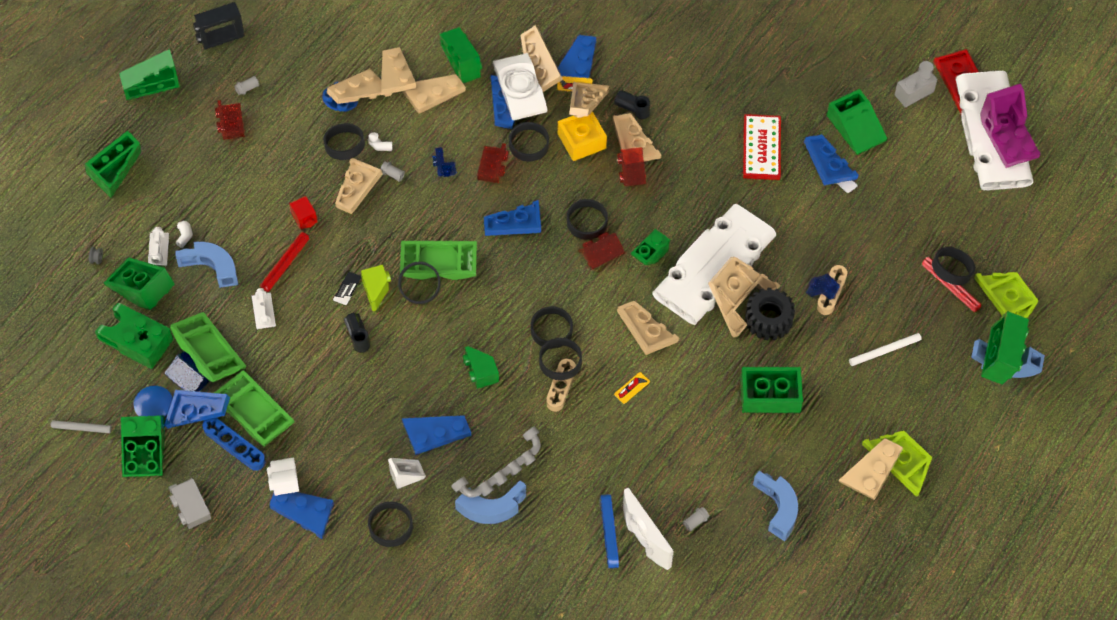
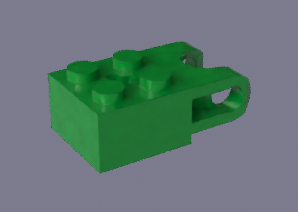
(136, 336)

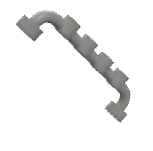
(500, 477)

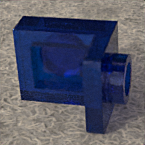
(443, 169)
(823, 285)

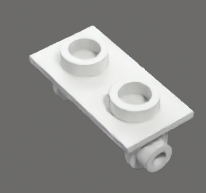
(158, 247)
(263, 309)

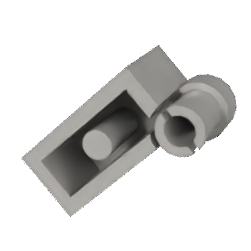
(916, 85)
(190, 503)

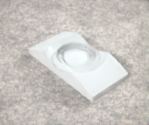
(520, 86)
(646, 531)

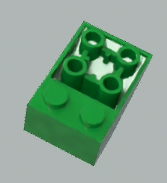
(856, 121)
(142, 445)

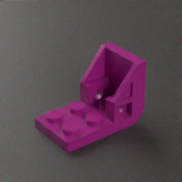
(1004, 121)

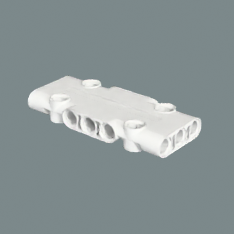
(992, 173)
(707, 257)

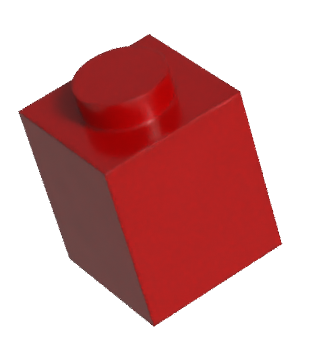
(303, 213)

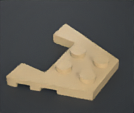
(732, 286)

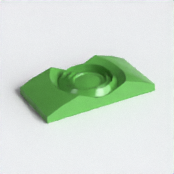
(450, 258)
(207, 347)
(255, 409)

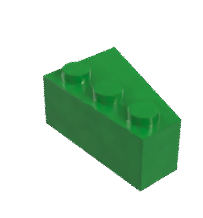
(461, 55)
(150, 76)
(113, 163)

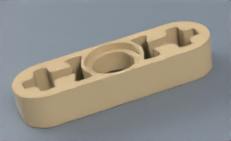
(822, 299)
(561, 392)

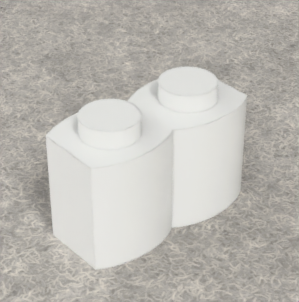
(283, 476)

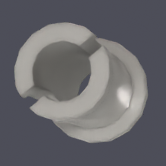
(243, 87)
(392, 171)
(696, 518)

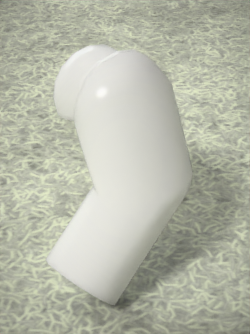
(377, 144)
(186, 233)

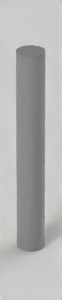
(81, 426)

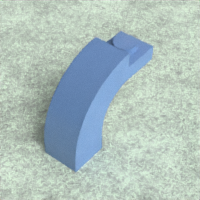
(213, 256)
(1031, 359)
(786, 501)
(492, 511)

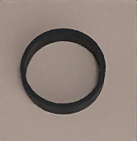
(529, 126)
(341, 128)
(587, 203)
(413, 264)
(947, 276)
(550, 310)
(556, 342)
(390, 505)

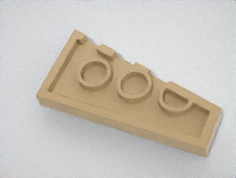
(542, 60)
(586, 98)

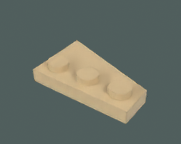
(395, 72)
(358, 86)
(434, 91)
(631, 136)
(357, 184)
(646, 331)
(873, 469)

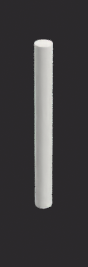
(885, 349)

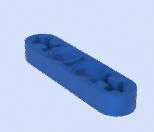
(236, 441)
(609, 531)

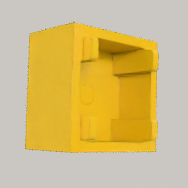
(582, 135)

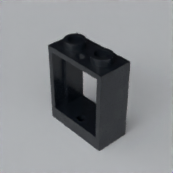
(216, 17)

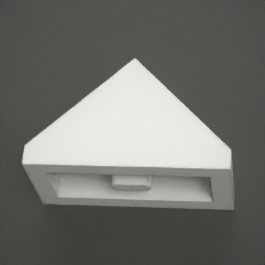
(405, 471)

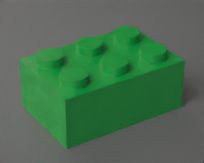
(1005, 348)
(771, 390)

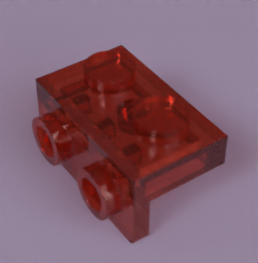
(230, 120)
(492, 163)
(632, 166)
(602, 250)

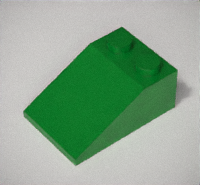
(140, 282)

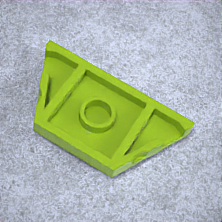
(1008, 293)
(912, 462)

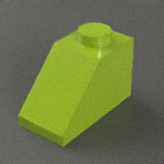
(375, 284)

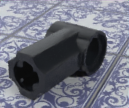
(633, 104)
(357, 332)

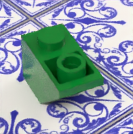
(652, 248)
(482, 367)

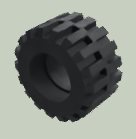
(774, 301)

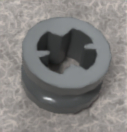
(95, 255)

